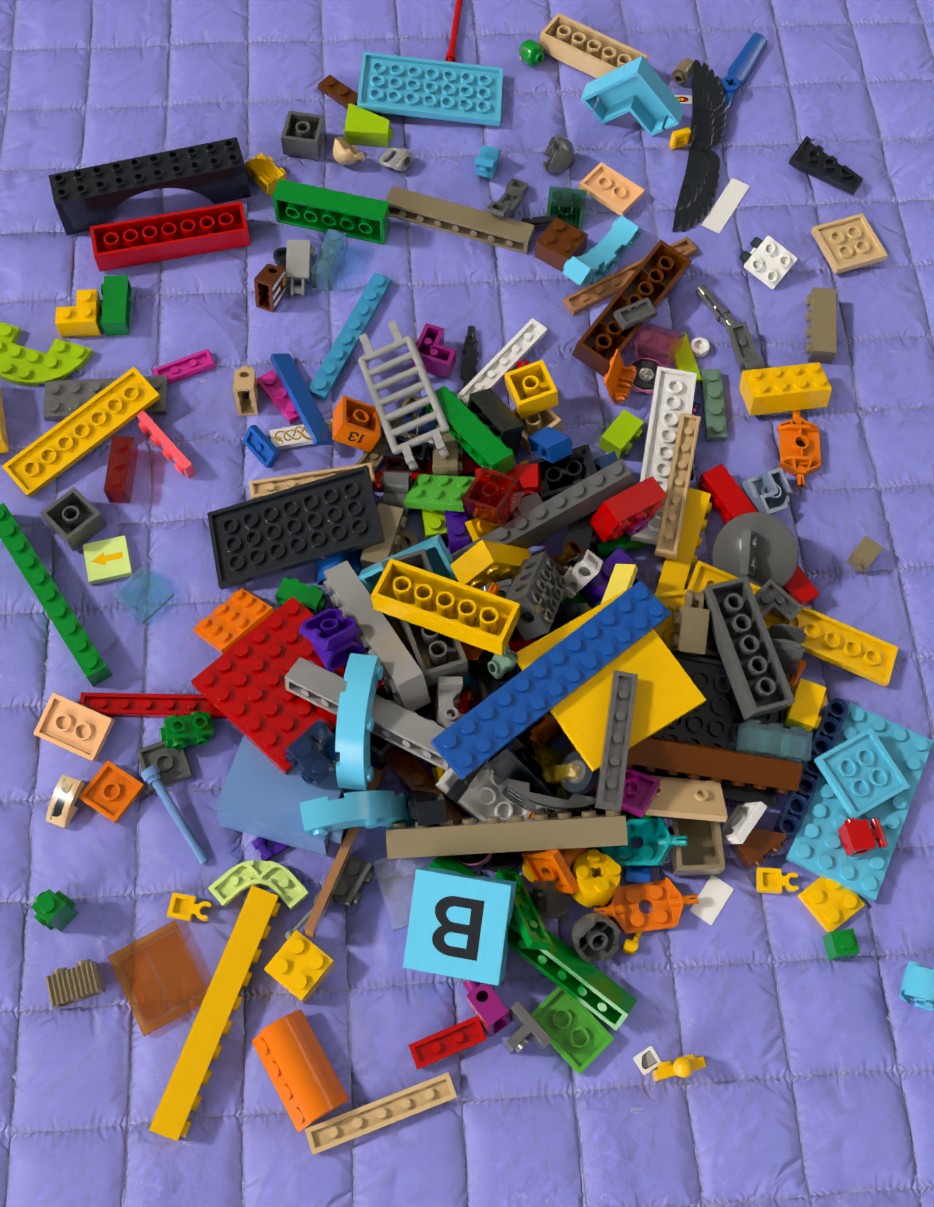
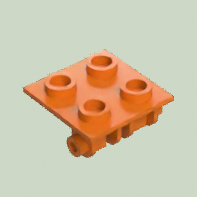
(619, 379)

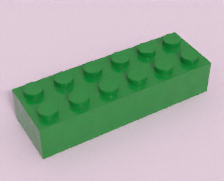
(330, 209)

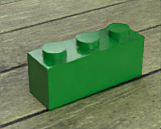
(115, 305)

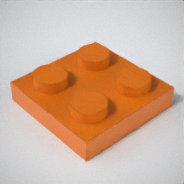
(111, 792)

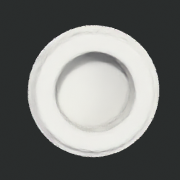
(700, 347)

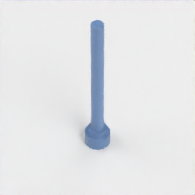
(153, 777)

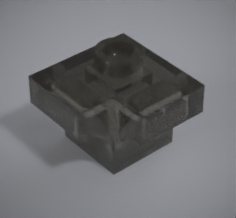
(549, 900)

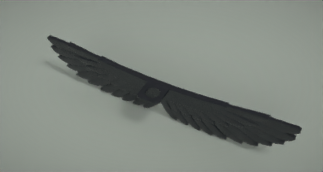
(703, 163)

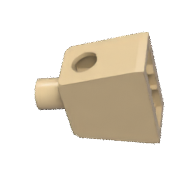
(243, 382)

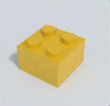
(531, 389)
(300, 966)

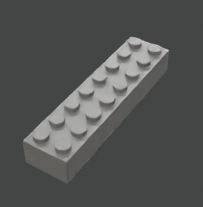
(400, 670)

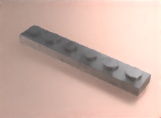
(616, 741)

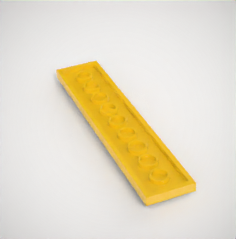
(825, 636)

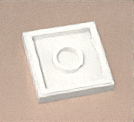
(741, 822)

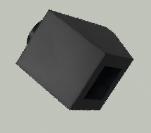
(427, 807)

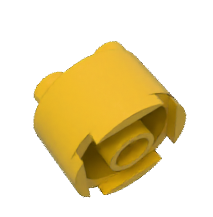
(596, 877)

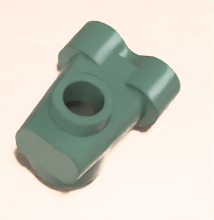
(502, 664)

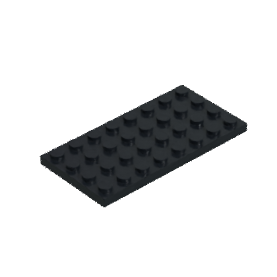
(295, 527)

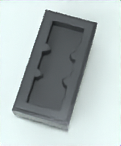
(635, 313)

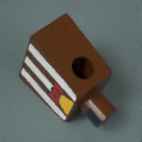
(270, 286)

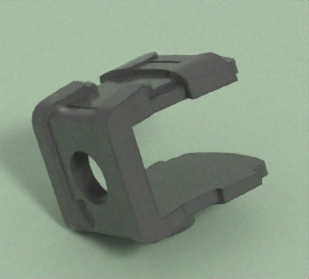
(787, 643)

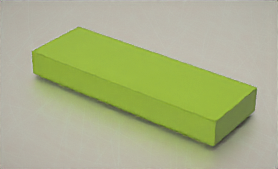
(685, 360)

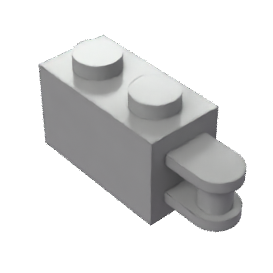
(298, 264)

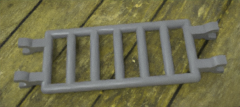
(379, 403)

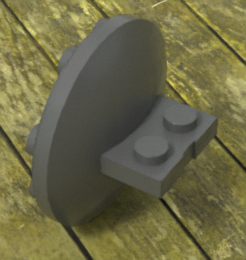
(757, 548)

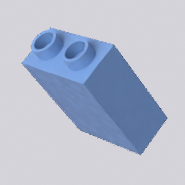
(266, 801)

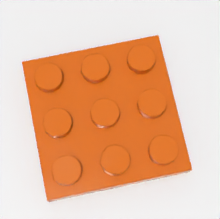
(232, 620)

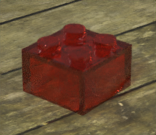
(493, 496)

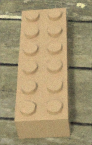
(585, 47)

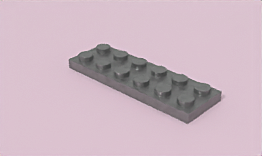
(66, 396)

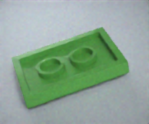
(438, 492)
(572, 1028)

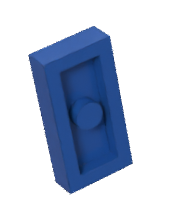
(261, 446)

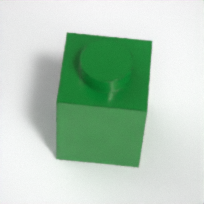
(841, 944)

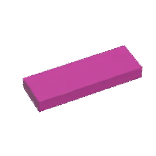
(186, 367)

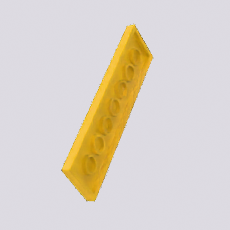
(81, 432)

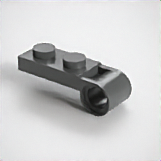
(743, 347)

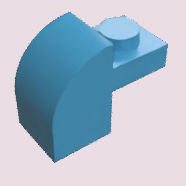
(487, 161)

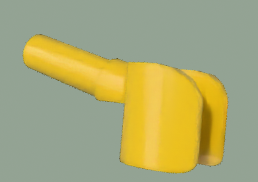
(631, 946)

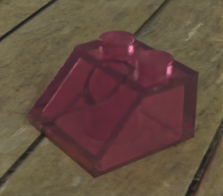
(657, 343)

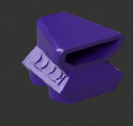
(332, 637)

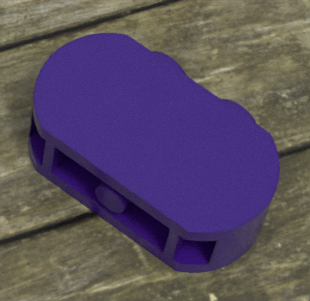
(457, 532)
(597, 586)

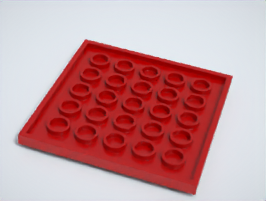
(251, 688)

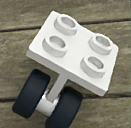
(768, 260)

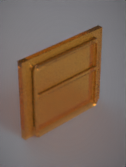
(159, 977)

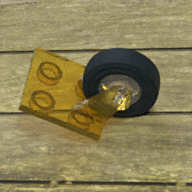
(568, 773)

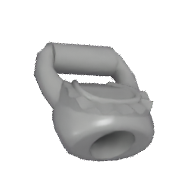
(399, 162)

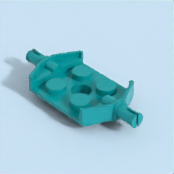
(655, 847)

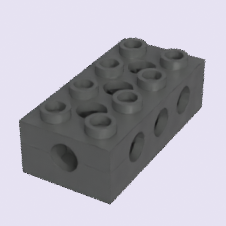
(539, 593)

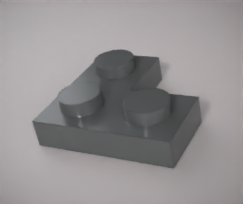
(774, 598)

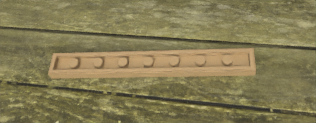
(677, 486)

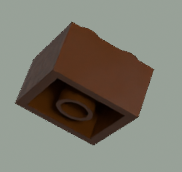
(560, 243)

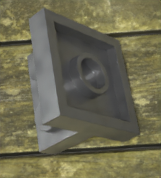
(528, 1028)

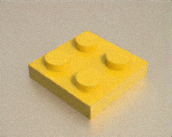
(830, 902)

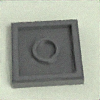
(171, 762)

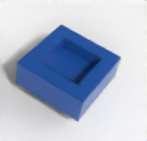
(637, 874)

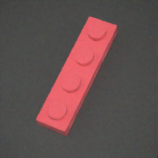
(169, 450)

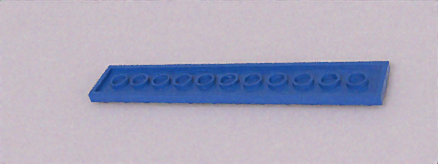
(549, 680)

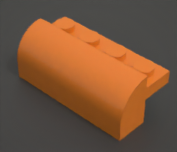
(299, 1069)

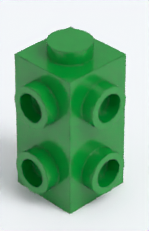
(309, 596)
(186, 730)
(54, 909)

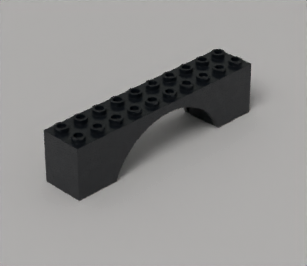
(91, 193)

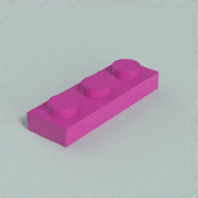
(276, 392)

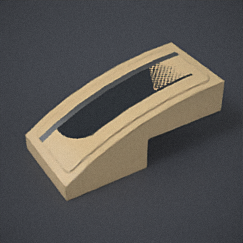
(62, 802)

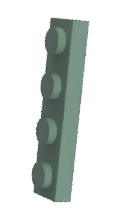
(713, 405)

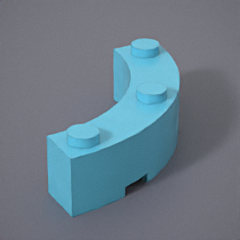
(604, 255)
(356, 721)
(355, 810)

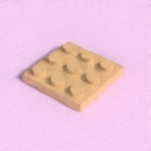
(849, 243)

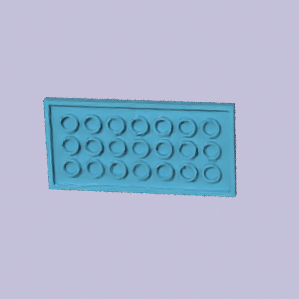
(430, 89)
(818, 842)

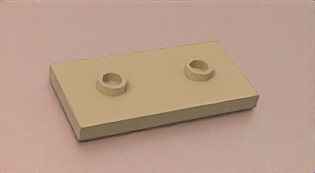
(689, 800)

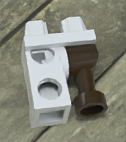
(581, 572)

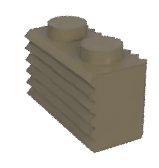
(75, 983)

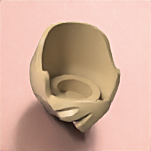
(345, 153)

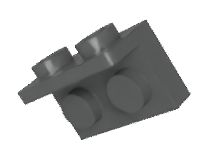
(352, 881)

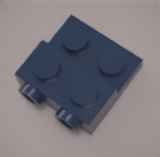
(314, 753)

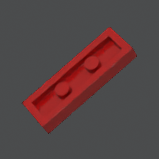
(447, 1042)

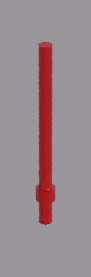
(451, 55)

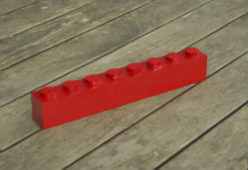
(732, 502)

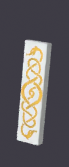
(293, 436)

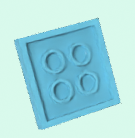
(861, 773)

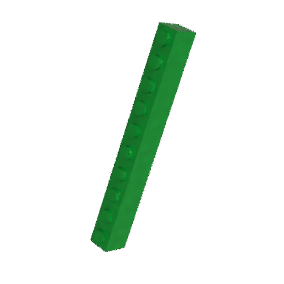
(52, 599)
(564, 967)

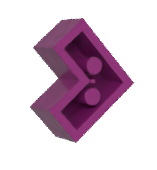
(436, 357)

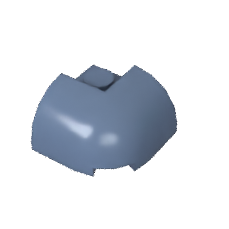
(768, 491)

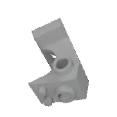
(446, 700)

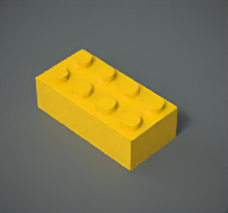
(785, 388)
(488, 563)

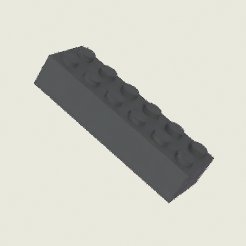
(746, 649)
(432, 651)

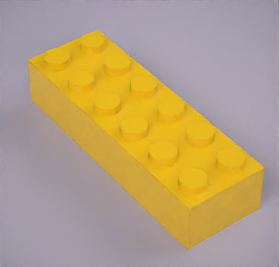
(446, 606)

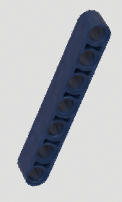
(809, 778)

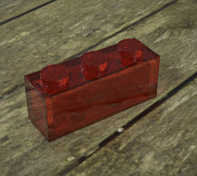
(121, 469)

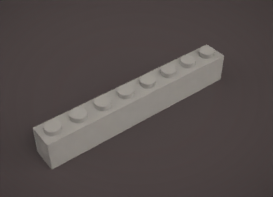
(391, 721)

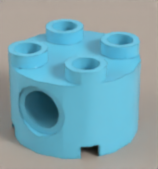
(918, 986)

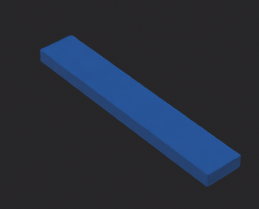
(302, 399)

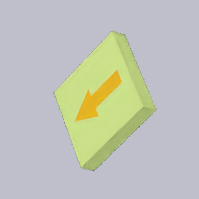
(107, 560)

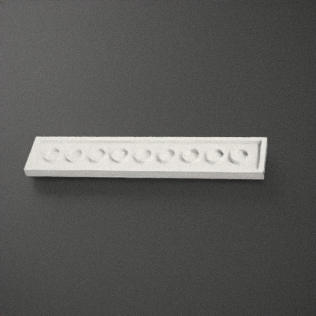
(671, 397)

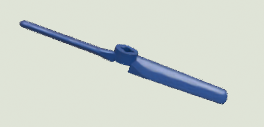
(742, 67)

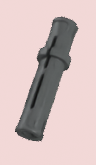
(704, 294)

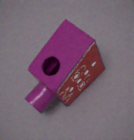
(492, 1012)

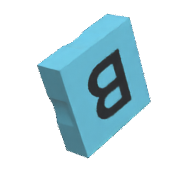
(459, 925)

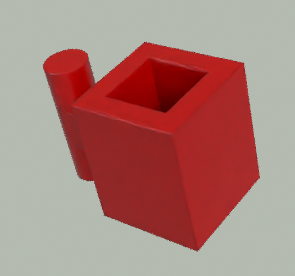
(859, 838)

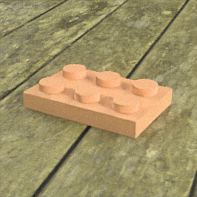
(611, 189)
(74, 727)

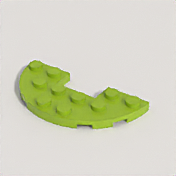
(31, 367)

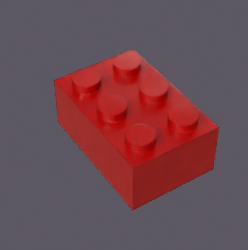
(628, 509)

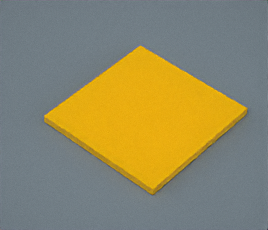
(661, 693)

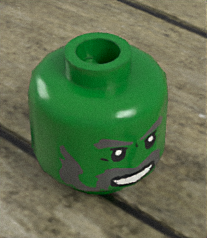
(531, 53)

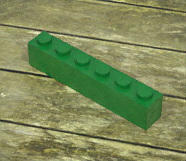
(473, 434)

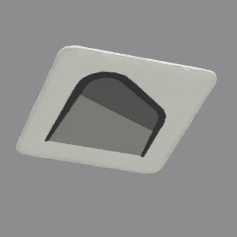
(647, 1060)

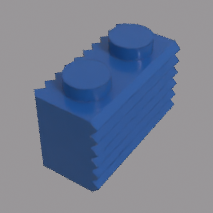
(550, 444)

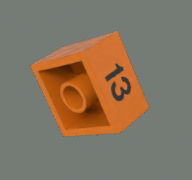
(356, 424)

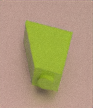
(366, 128)

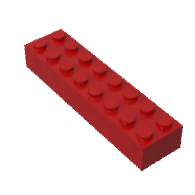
(169, 236)

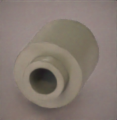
(683, 71)

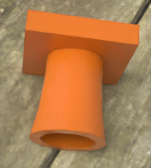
(554, 866)

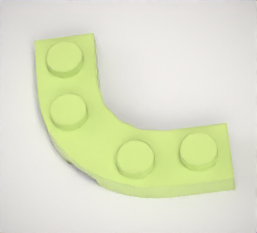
(259, 873)

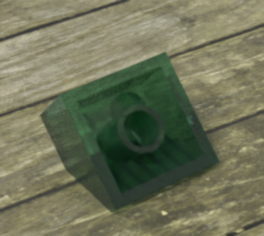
(567, 204)

